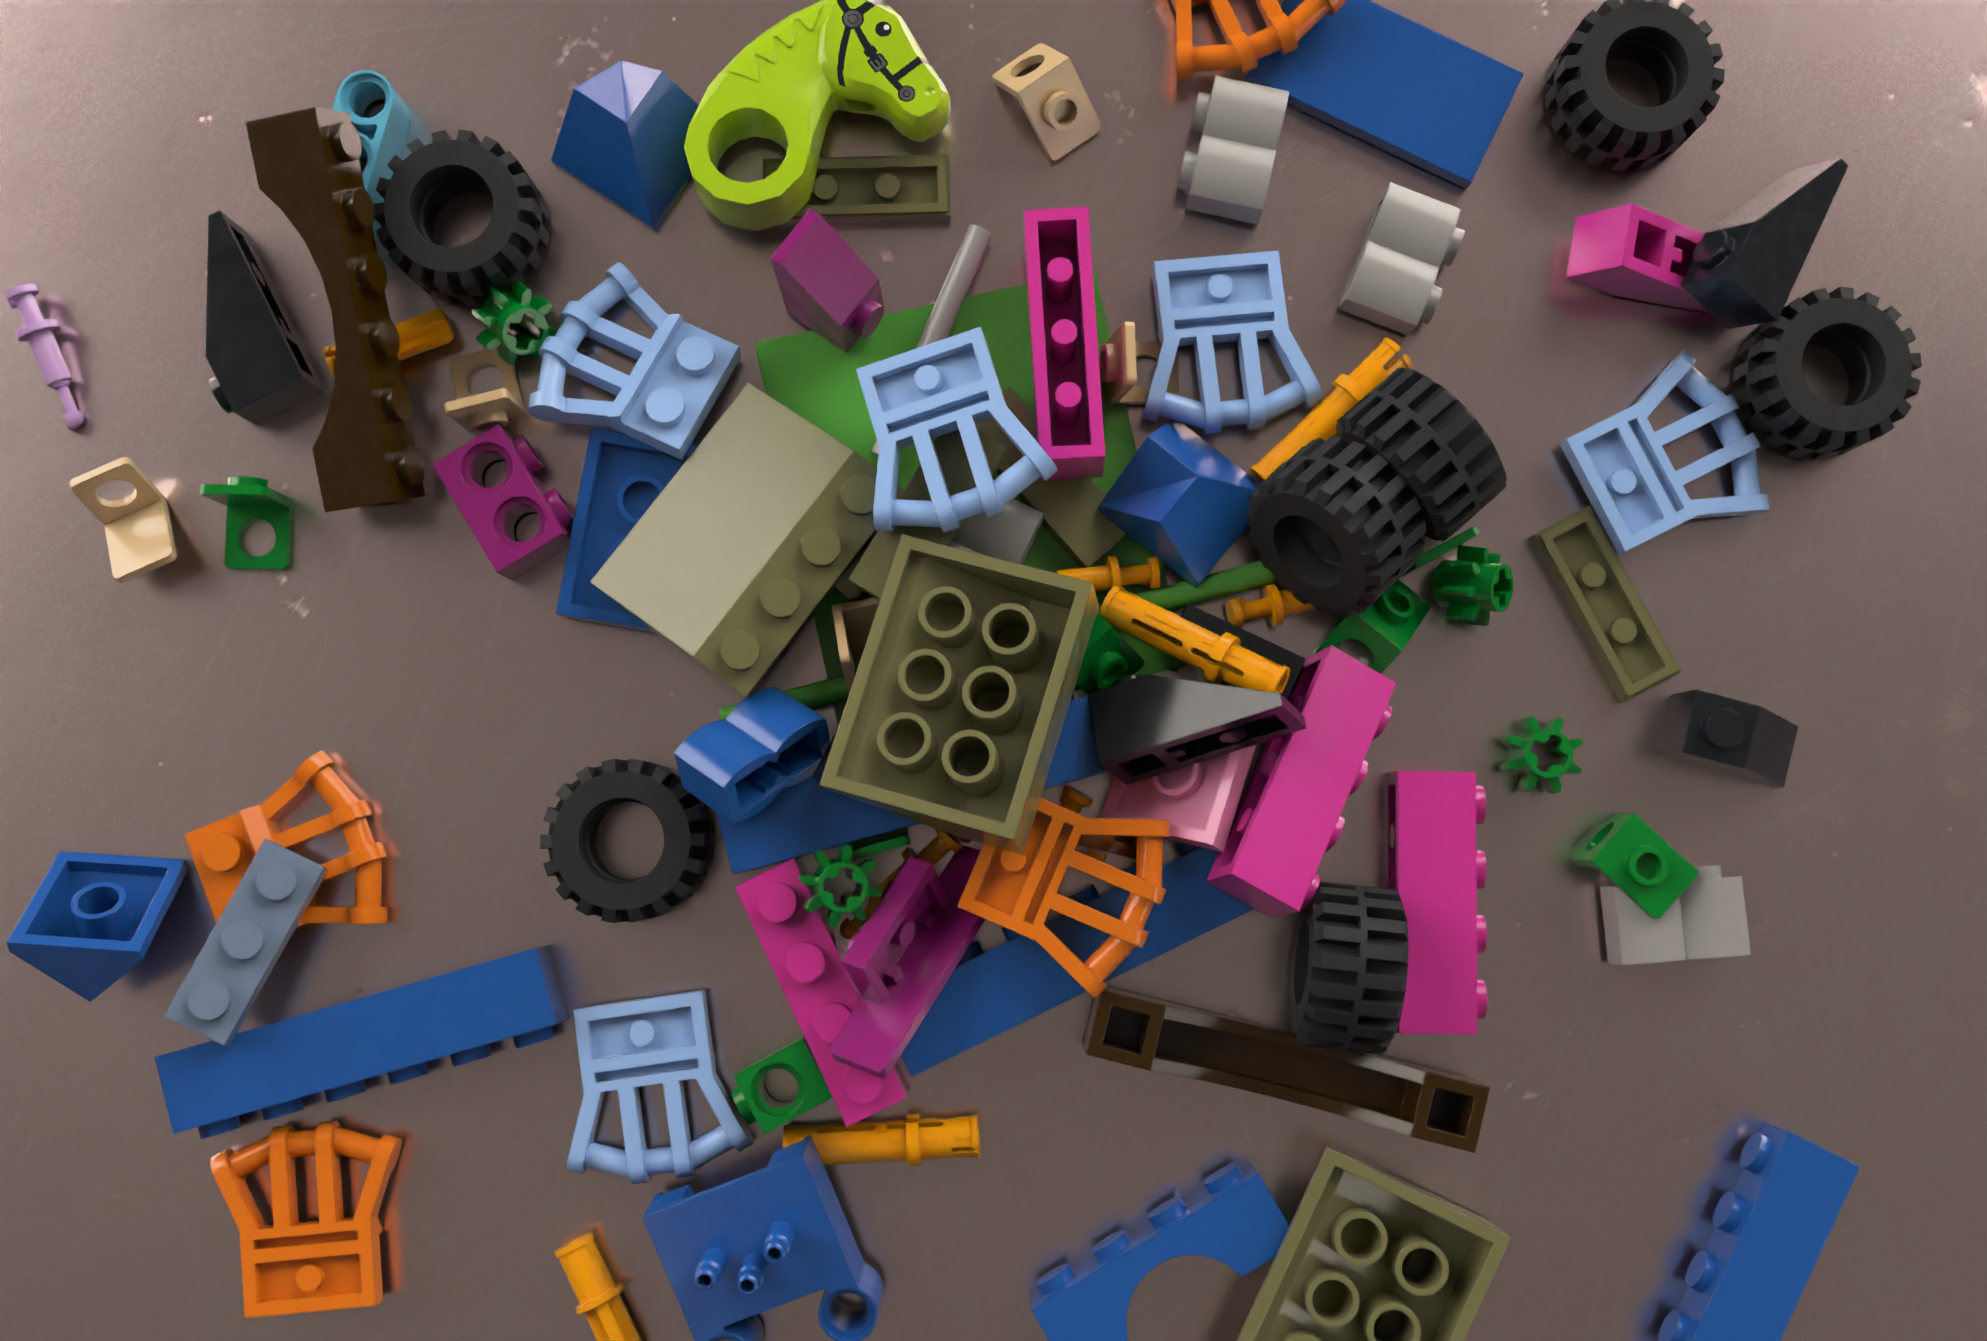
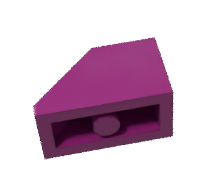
(827, 283)

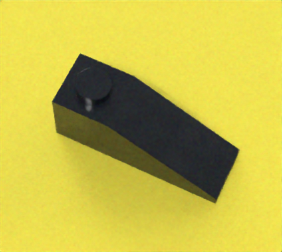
(1756, 253)
(247, 332)
(1170, 723)

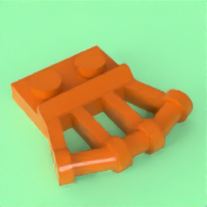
(1243, 51)
(229, 845)
(1024, 888)
(317, 1262)

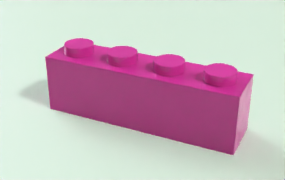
(1064, 340)
(1303, 785)
(1438, 876)
(815, 982)

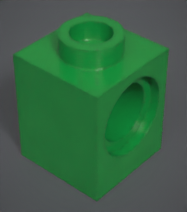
(758, 1106)

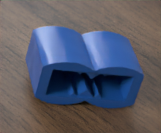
(752, 753)

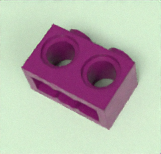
(495, 510)

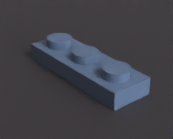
(246, 943)

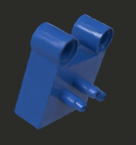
(763, 1247)

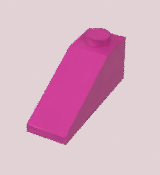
(1634, 255)

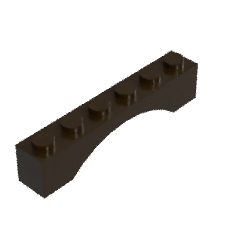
(315, 177)
(1272, 1063)

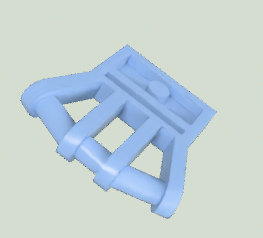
(1218, 302)
(668, 388)
(930, 395)
(1632, 477)
(646, 1045)

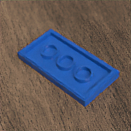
(1395, 86)

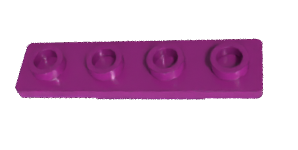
(905, 960)

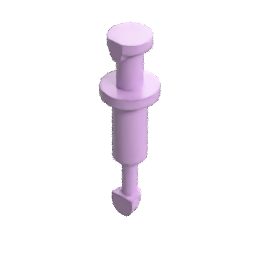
(44, 347)

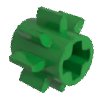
(514, 322)
(1473, 585)
(1556, 747)
(849, 900)

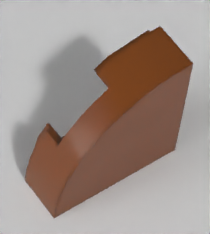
(1117, 845)

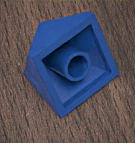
(628, 139)
(1181, 501)
(95, 917)

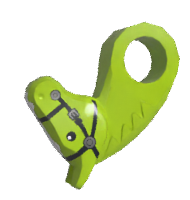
(789, 85)

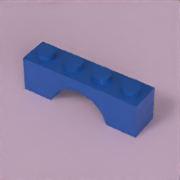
(1226, 1222)

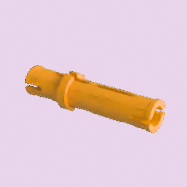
(1345, 394)
(1214, 654)
(891, 1140)

